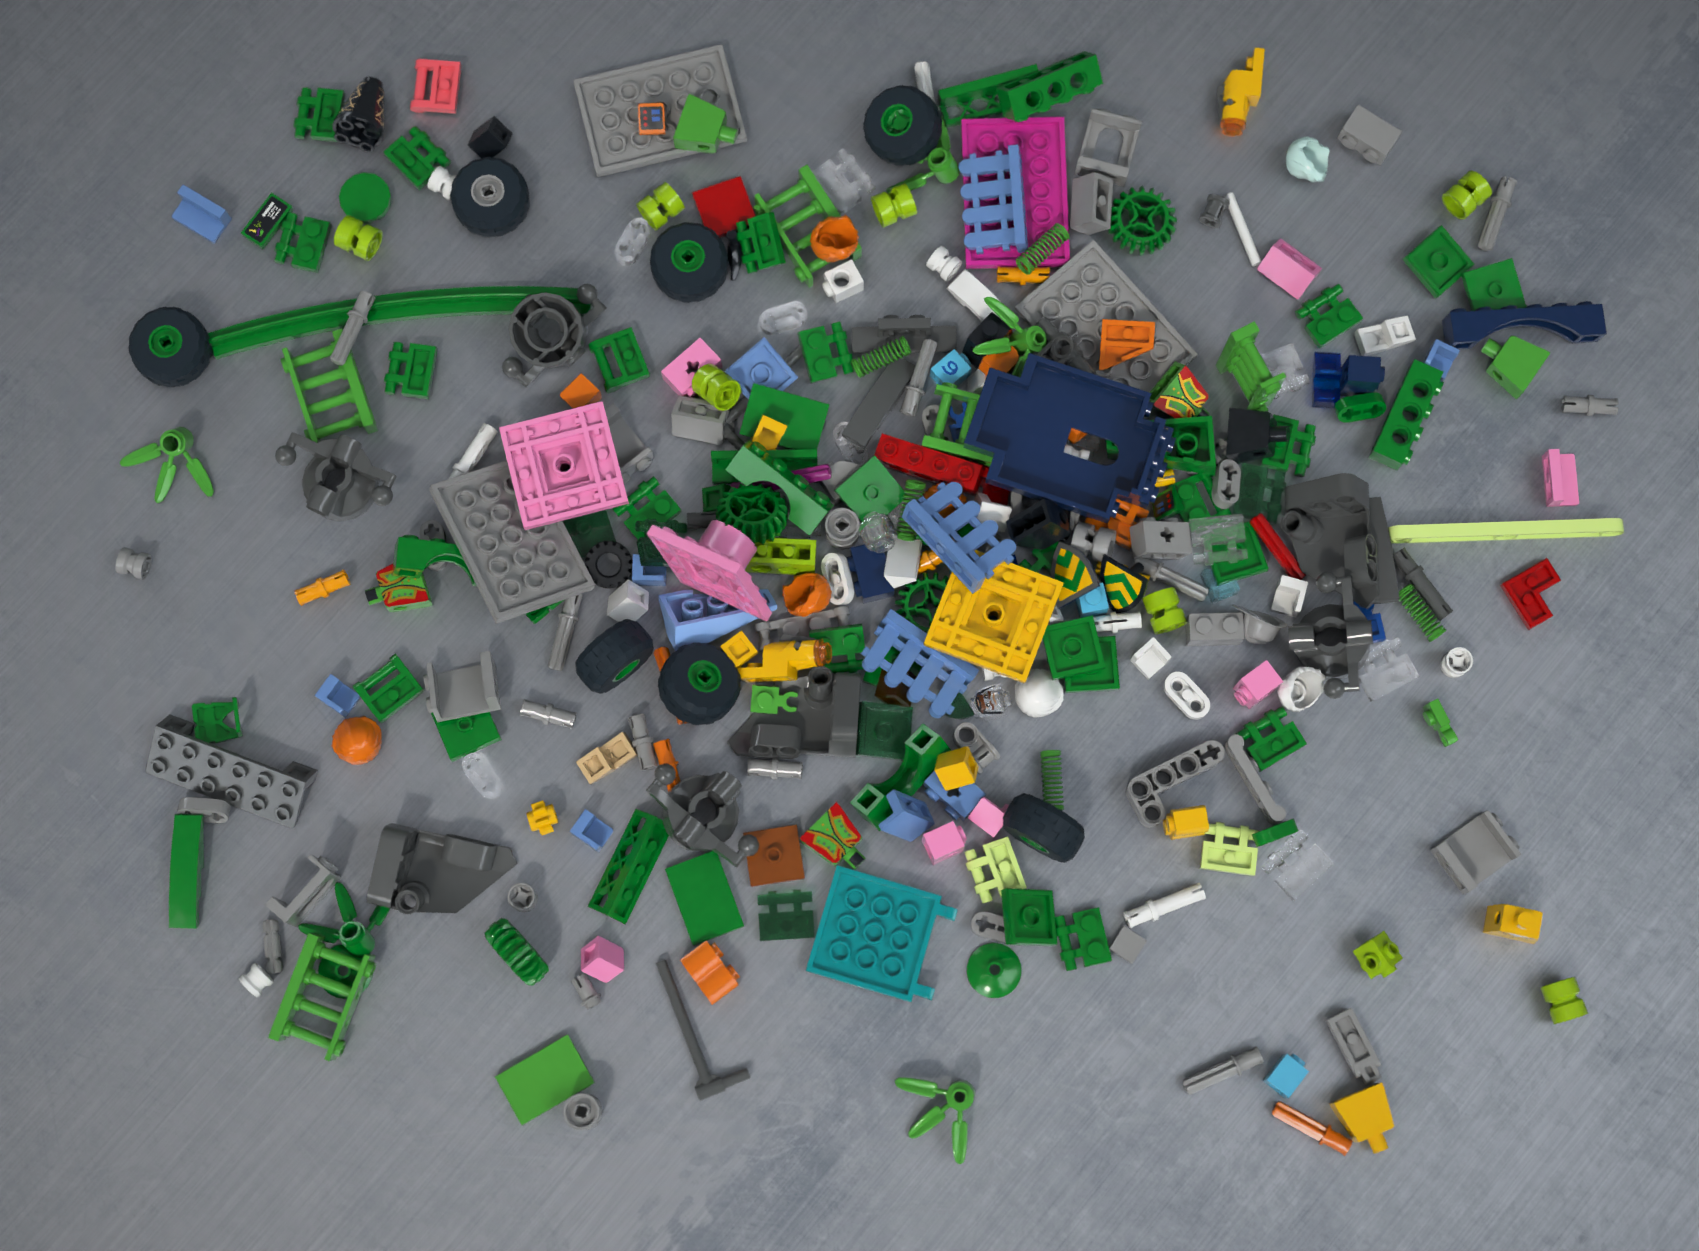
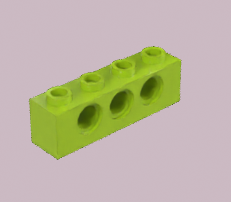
(784, 557)

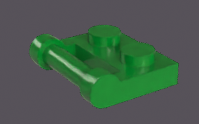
(627, 357)
(1192, 499)
(392, 695)

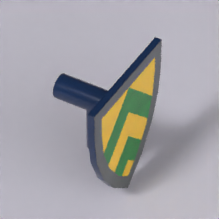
(1075, 571)

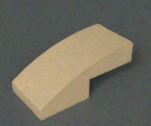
(607, 758)

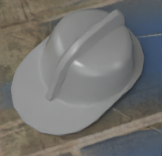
(1259, 626)

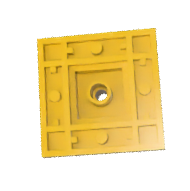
(1005, 646)

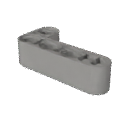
(1176, 776)

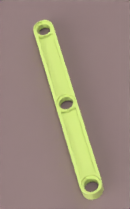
(1506, 530)

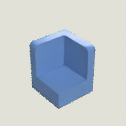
(1441, 356)
(647, 574)
(337, 696)
(591, 831)

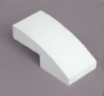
(971, 293)
(1384, 336)

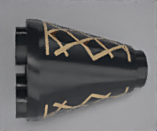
(362, 116)

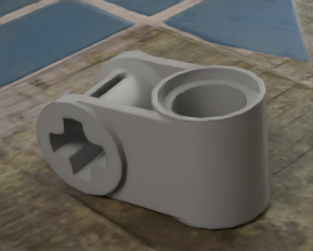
(977, 746)

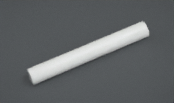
(1243, 230)

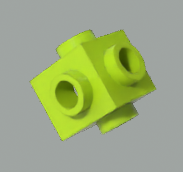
(1378, 955)

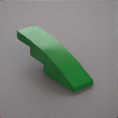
(185, 870)

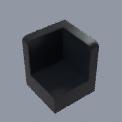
(490, 138)

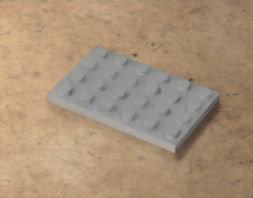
(612, 100)
(1096, 289)
(510, 565)

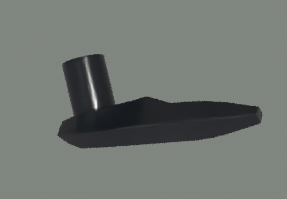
(734, 253)

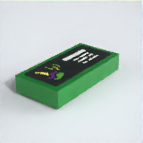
(267, 221)

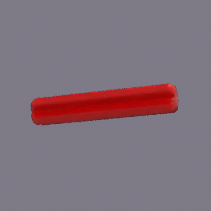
(1276, 546)

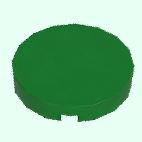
(365, 197)

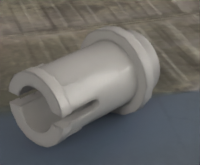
(586, 991)

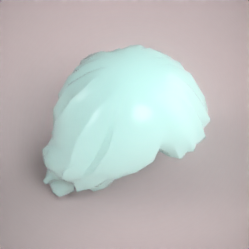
(1307, 159)

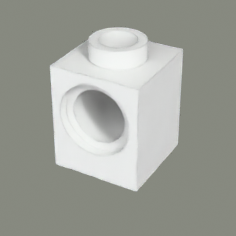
(844, 271)

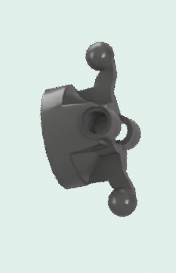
(538, 352)
(360, 483)
(1338, 660)
(682, 802)

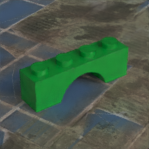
(806, 505)
(415, 555)
(918, 764)

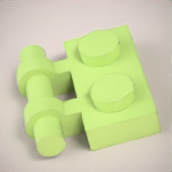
(1228, 857)
(1003, 866)

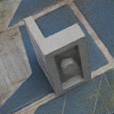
(698, 420)

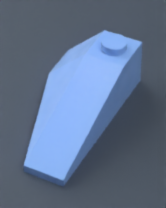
(702, 618)

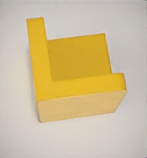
(769, 432)
(739, 649)
(956, 768)

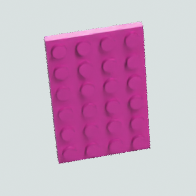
(1044, 183)

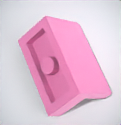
(1289, 268)
(1560, 479)

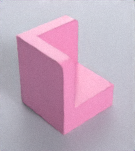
(988, 816)
(602, 959)

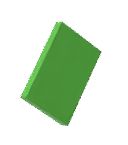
(545, 1079)

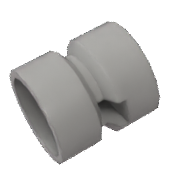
(842, 528)
(1094, 541)
(583, 1111)

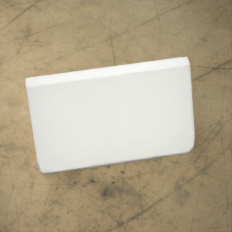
(903, 562)

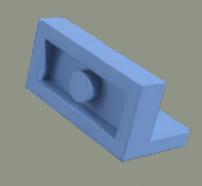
(201, 214)
(909, 817)

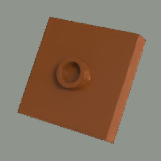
(777, 857)

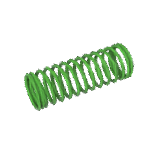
(1025, 260)
(857, 367)
(915, 485)
(1436, 632)
(1051, 753)

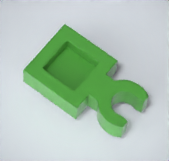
(767, 699)
(1438, 719)

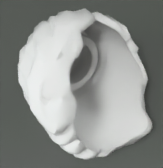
(1301, 688)
(1039, 694)

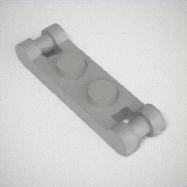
(800, 625)
(1248, 771)

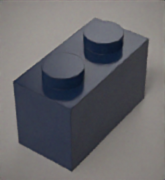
(1361, 375)
(869, 571)

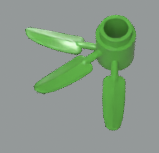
(939, 161)
(1024, 340)
(173, 443)
(937, 1114)

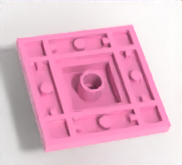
(548, 445)
(714, 565)

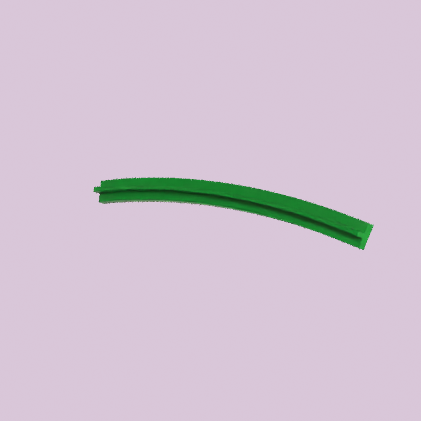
(385, 309)

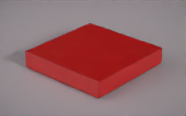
(723, 205)

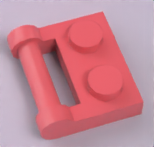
(443, 89)

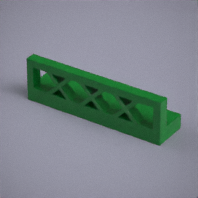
(976, 90)
(793, 458)
(634, 867)

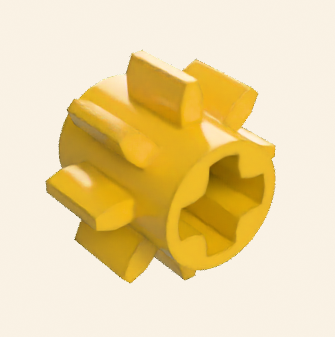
(542, 817)

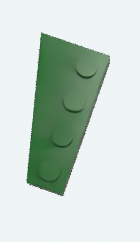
(1192, 448)

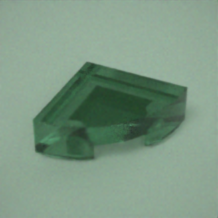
(962, 708)

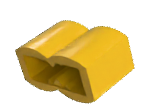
(1186, 822)

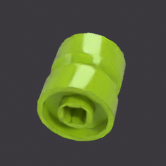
(1467, 194)
(667, 200)
(893, 205)
(359, 238)
(716, 387)
(1164, 610)
(1564, 1000)

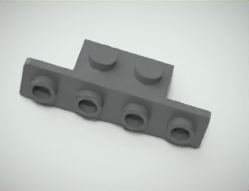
(914, 329)

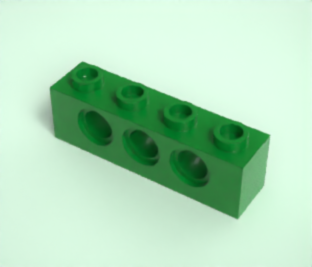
(1014, 94)
(1417, 377)

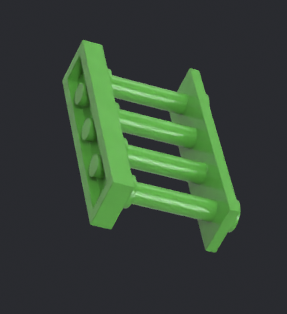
(820, 204)
(1249, 368)
(354, 394)
(936, 439)
(295, 1000)

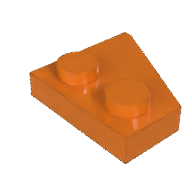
(1124, 341)

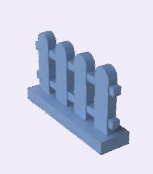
(999, 189)
(947, 544)
(909, 640)

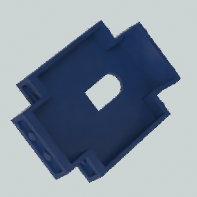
(1028, 423)

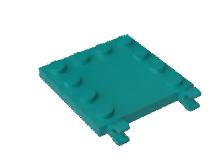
(876, 934)

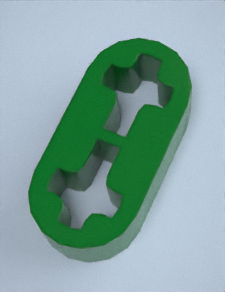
(1360, 407)
(1275, 832)

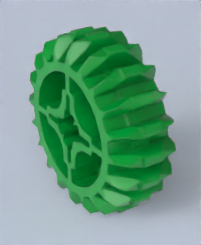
(1132, 204)
(754, 512)
(918, 610)
(516, 951)

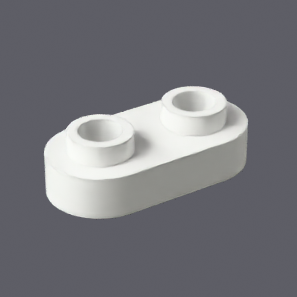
(838, 578)
(1189, 693)

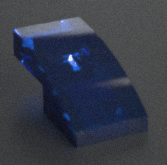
(1326, 379)

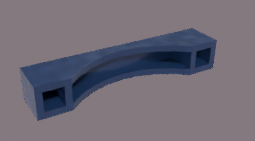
(1574, 323)

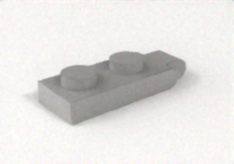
(1355, 1046)

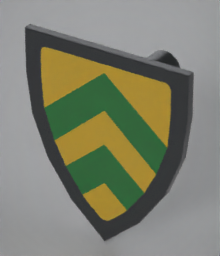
(1122, 584)

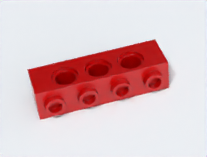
(928, 464)

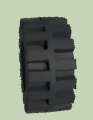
(625, 564)

